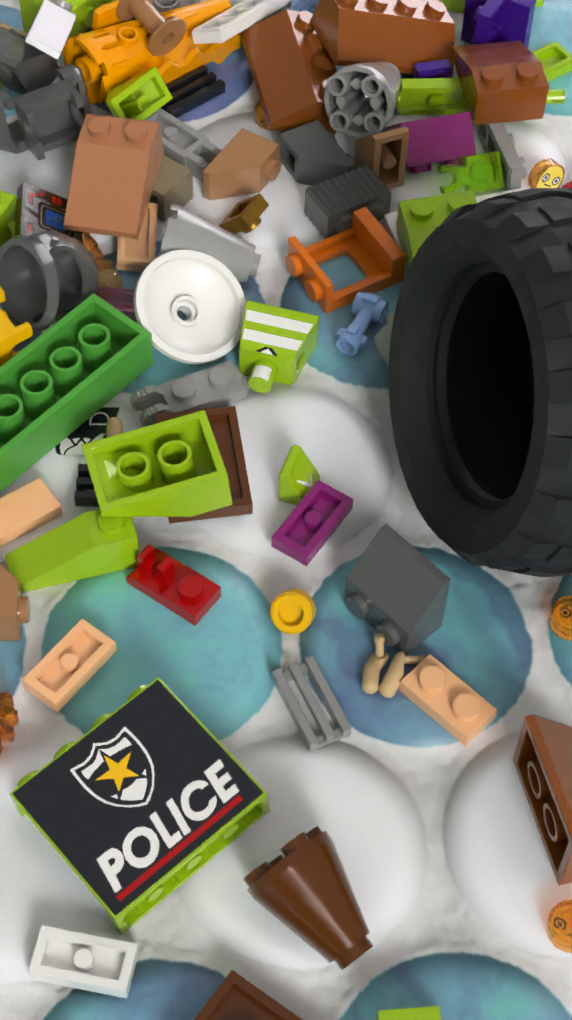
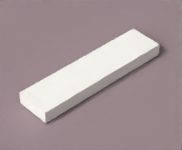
(235, 20)

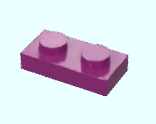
(312, 523)

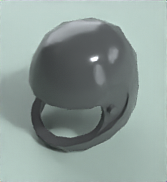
(45, 277)

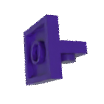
(497, 21)

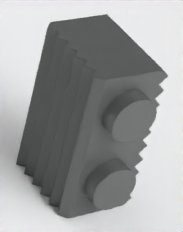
(333, 202)

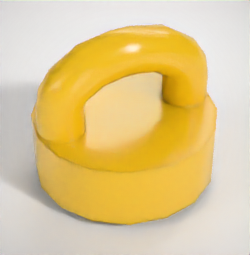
(292, 611)

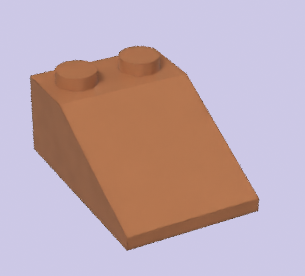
(113, 175)

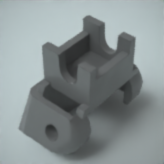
(46, 115)

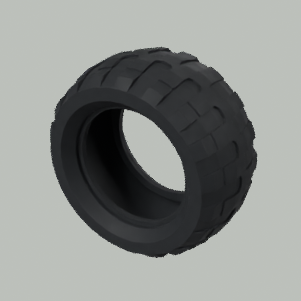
(489, 381)

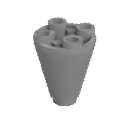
(362, 98)

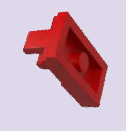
(173, 584)

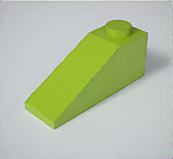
(75, 551)

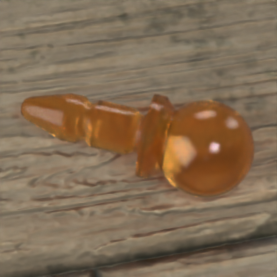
(107, 275)

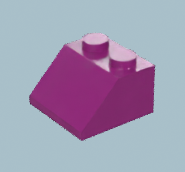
(438, 140)

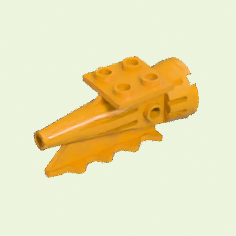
(119, 49)

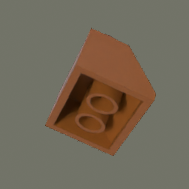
(545, 773)

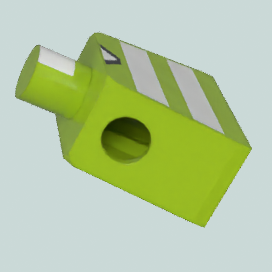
(275, 344)

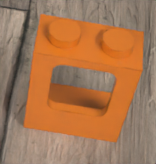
(368, 248)

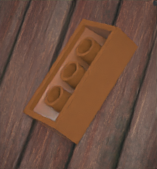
(385, 31)
(289, 69)

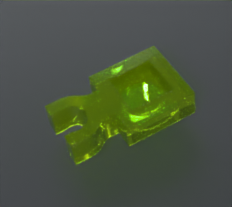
(477, 173)

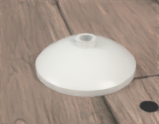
(204, 293)

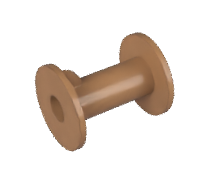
(164, 32)

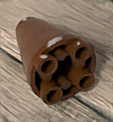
(313, 897)

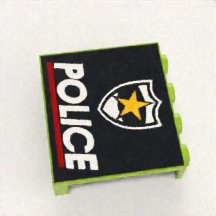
(141, 802)

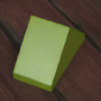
(139, 96)

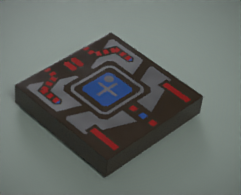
(40, 212)

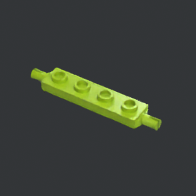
(443, 97)

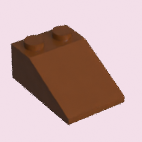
(501, 81)

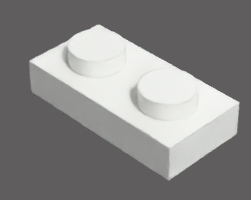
(83, 961)

